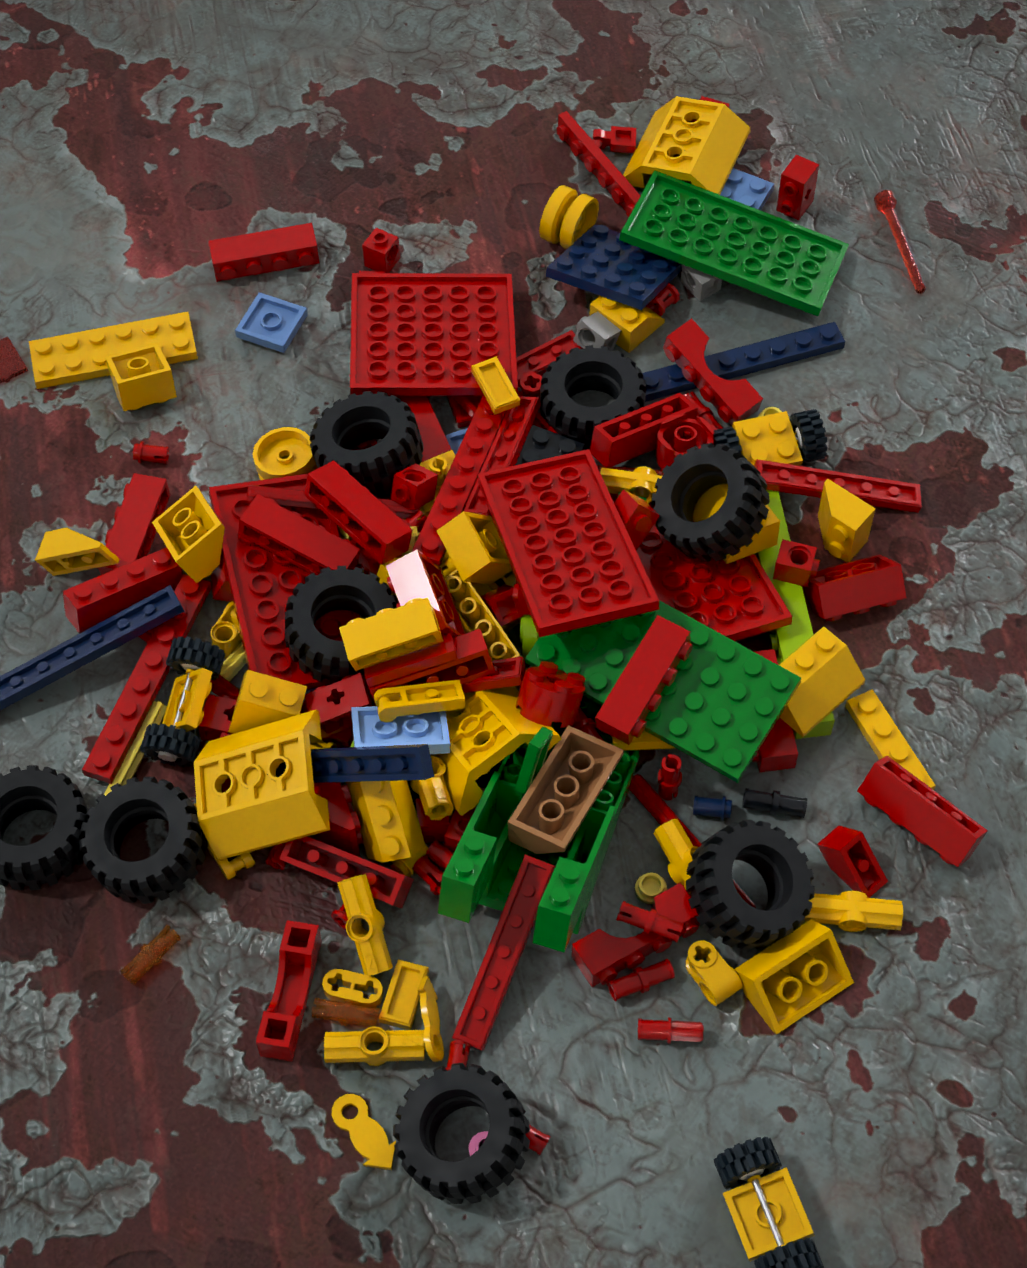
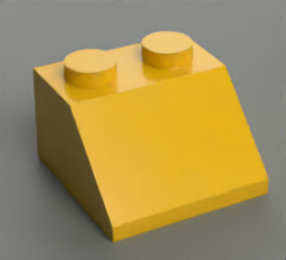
(634, 323)
(141, 377)
(843, 521)
(264, 701)

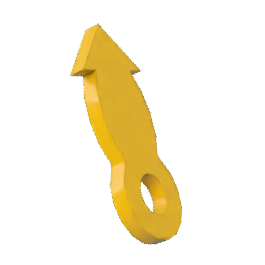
(431, 1020)
(365, 1133)

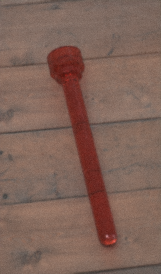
(886, 204)

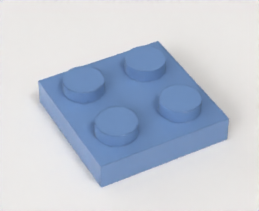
(747, 189)
(271, 322)

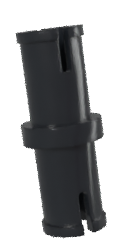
(774, 803)

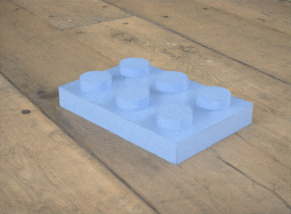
(404, 730)

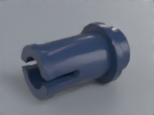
(712, 807)

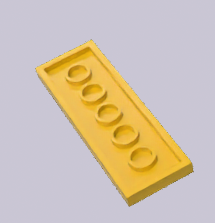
(83, 353)

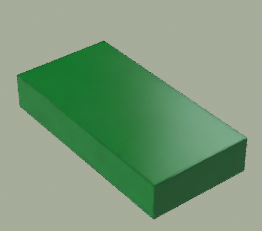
(534, 759)

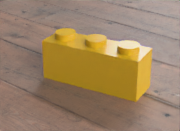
(391, 633)

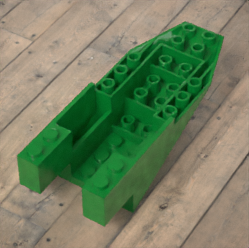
(488, 863)

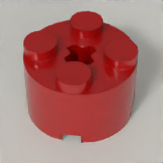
(679, 434)
(550, 695)

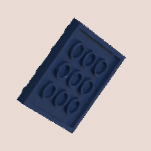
(613, 268)

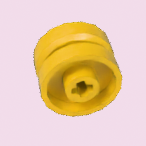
(567, 216)
(283, 453)

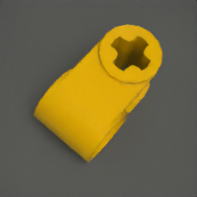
(227, 629)
(715, 976)

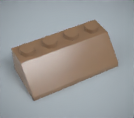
(563, 792)

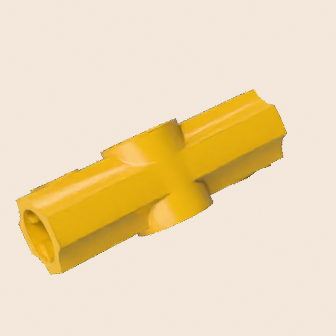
(639, 482)
(434, 792)
(677, 849)
(855, 911)
(369, 944)
(352, 1046)

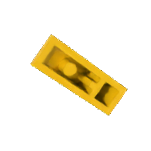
(69, 552)

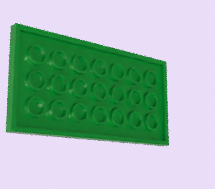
(734, 242)
(715, 706)

